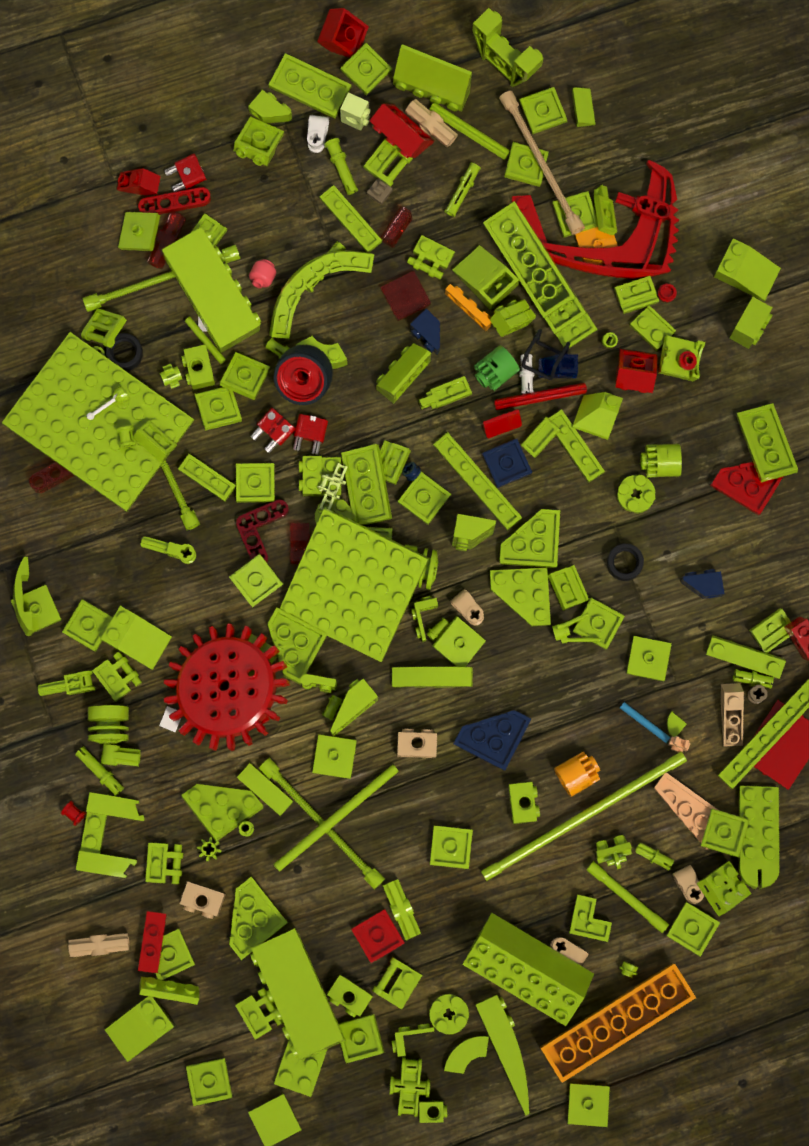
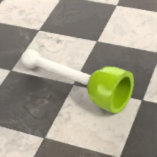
(119, 396)

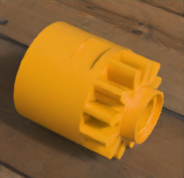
(577, 773)

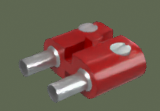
(276, 427)

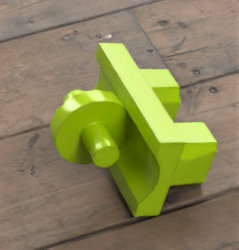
(615, 854)

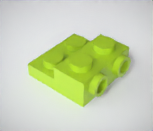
(258, 141)
(313, 469)

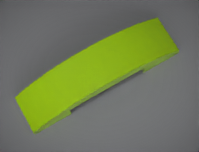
(23, 618)

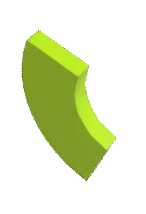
(465, 1052)

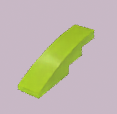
(432, 677)

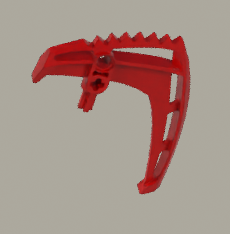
(641, 243)

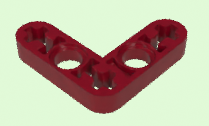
(252, 529)

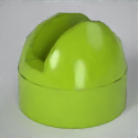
(613, 341)

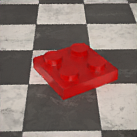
(377, 936)

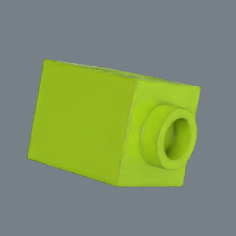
(425, 1105)

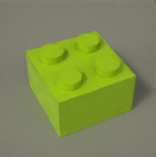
(752, 320)

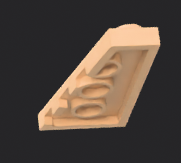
(685, 804)

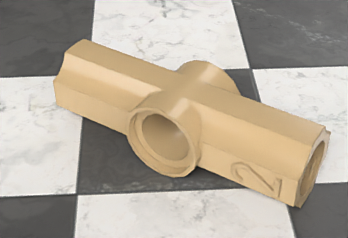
(431, 123)
(99, 945)

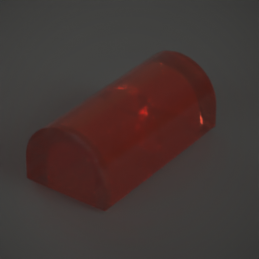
(396, 227)

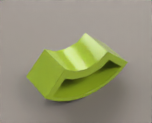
(334, 352)

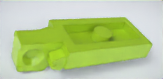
(604, 211)
(446, 393)

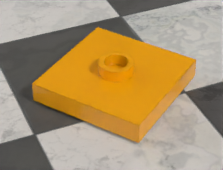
(595, 239)

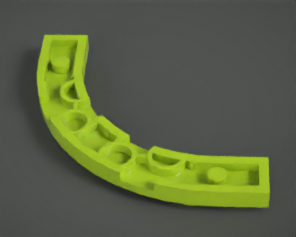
(305, 277)

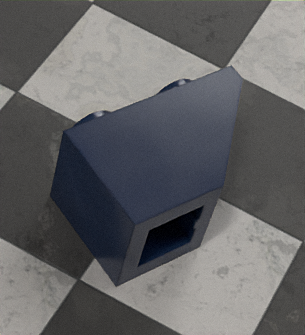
(428, 330)
(704, 585)

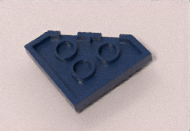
(494, 737)

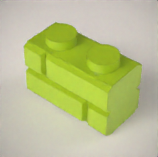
(512, 318)

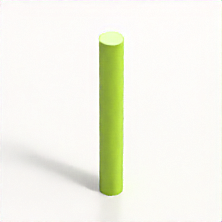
(205, 340)

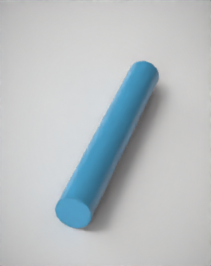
(646, 723)

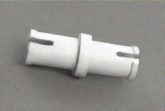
(526, 376)

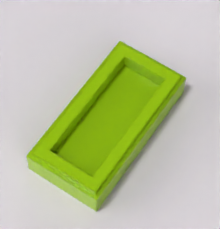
(540, 437)

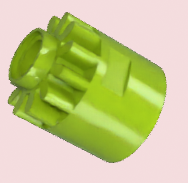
(662, 460)

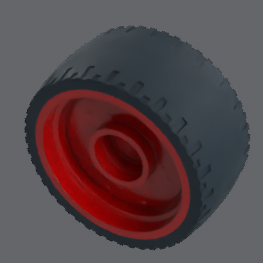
(296, 386)

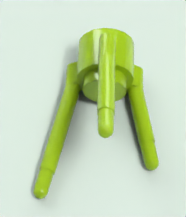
(562, 630)

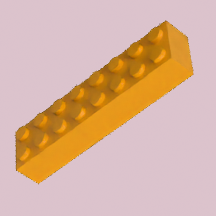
(617, 1022)

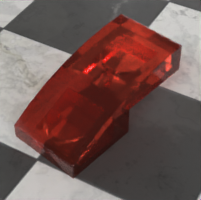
(299, 540)

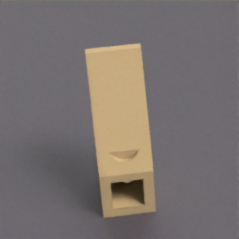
(732, 714)

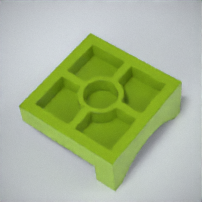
(670, 354)

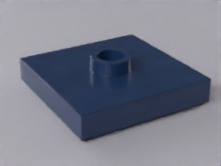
(507, 463)

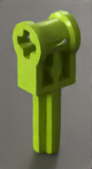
(171, 549)
(72, 684)

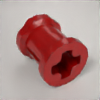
(73, 813)

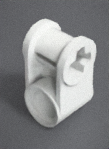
(317, 131)

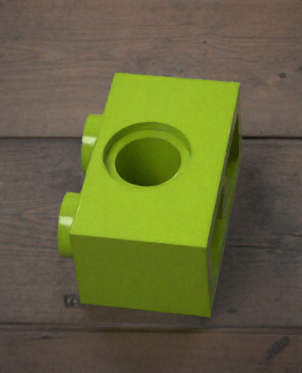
(200, 378)
(520, 814)
(344, 985)

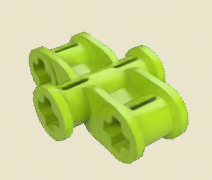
(409, 1094)

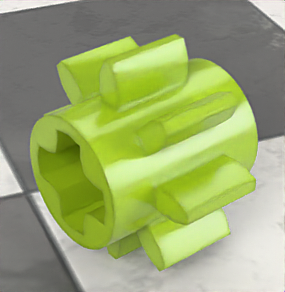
(171, 376)
(206, 844)

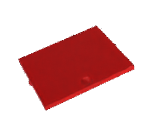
(788, 754)

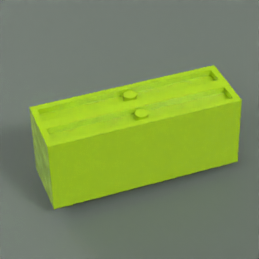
(212, 289)
(529, 969)
(297, 995)

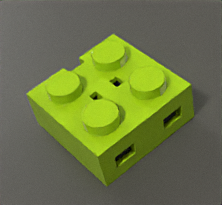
(723, 888)

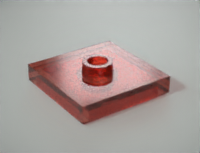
(405, 296)

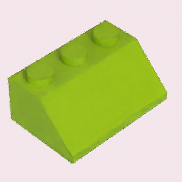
(403, 372)
(471, 531)

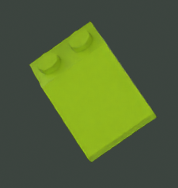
(747, 270)
(136, 638)
(357, 701)
(140, 1027)

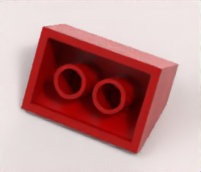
(400, 130)

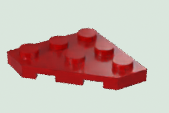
(744, 486)

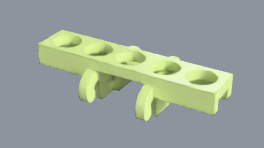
(328, 492)

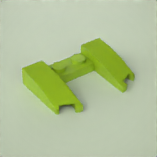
(90, 855)

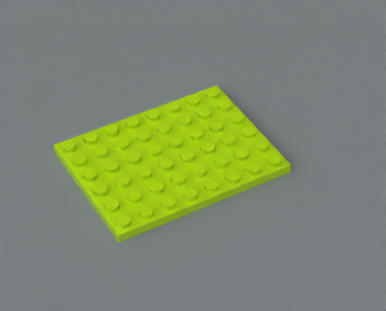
(55, 420)

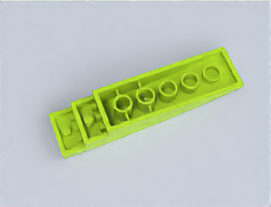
(540, 275)

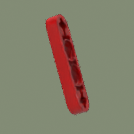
(174, 199)

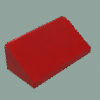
(502, 424)

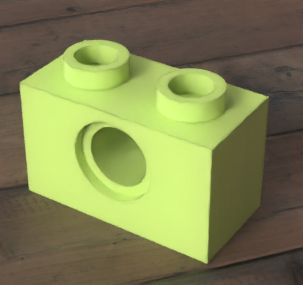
(355, 111)

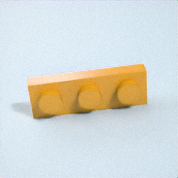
(468, 306)

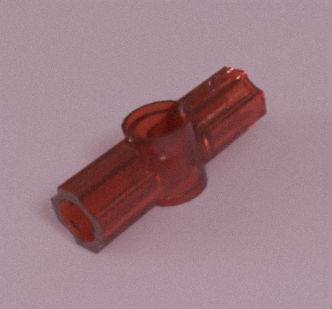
(165, 238)

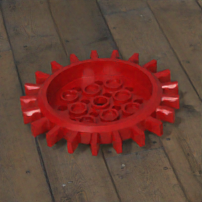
(249, 708)

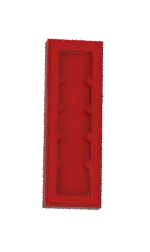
(152, 942)

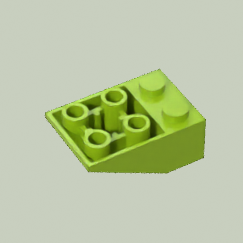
(486, 277)

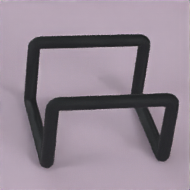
(536, 339)

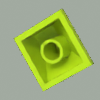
(597, 414)

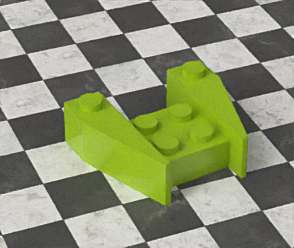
(510, 62)

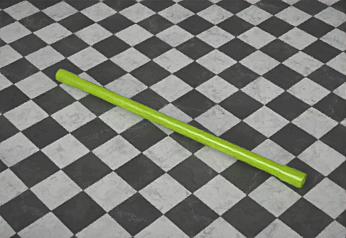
(668, 765)

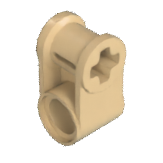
(465, 605)
(686, 881)
(570, 950)

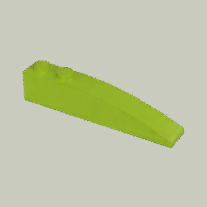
(505, 1043)

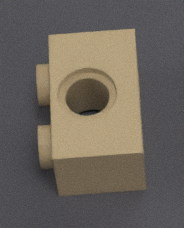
(427, 750)
(214, 900)

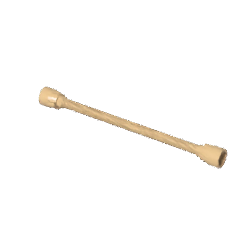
(573, 221)

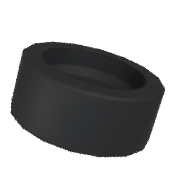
(121, 337)
(639, 562)

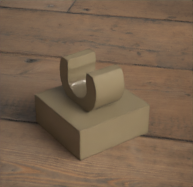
(379, 191)

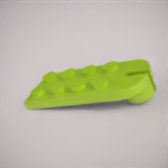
(761, 840)

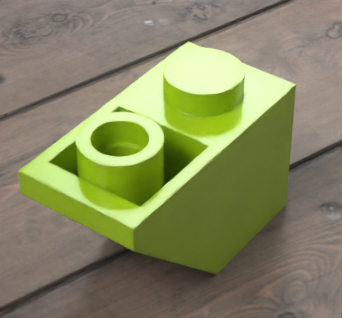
(269, 110)

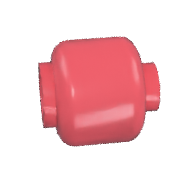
(262, 273)

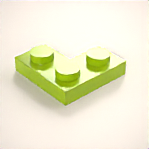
(583, 922)

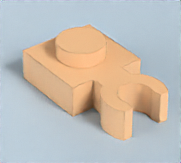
(678, 744)

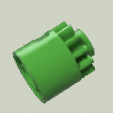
(496, 368)

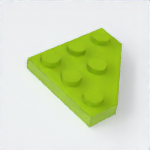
(534, 542)
(524, 592)
(296, 643)
(221, 807)
(253, 918)

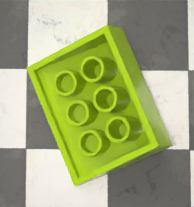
(432, 78)

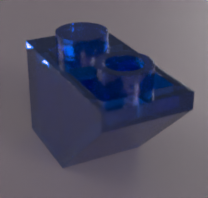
(566, 368)

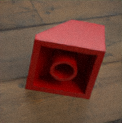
(342, 32)
(636, 371)

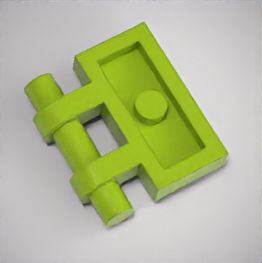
(433, 252)
(112, 680)
(157, 863)
(253, 1015)

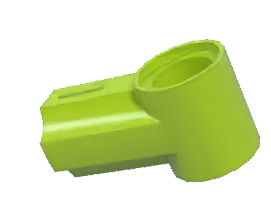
(115, 755)

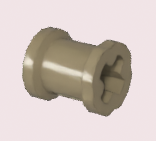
(761, 690)

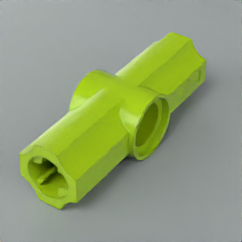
(401, 909)

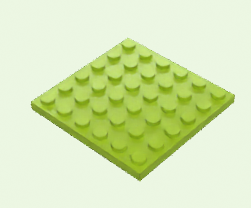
(354, 584)

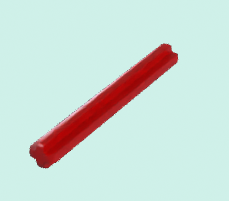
(540, 396)

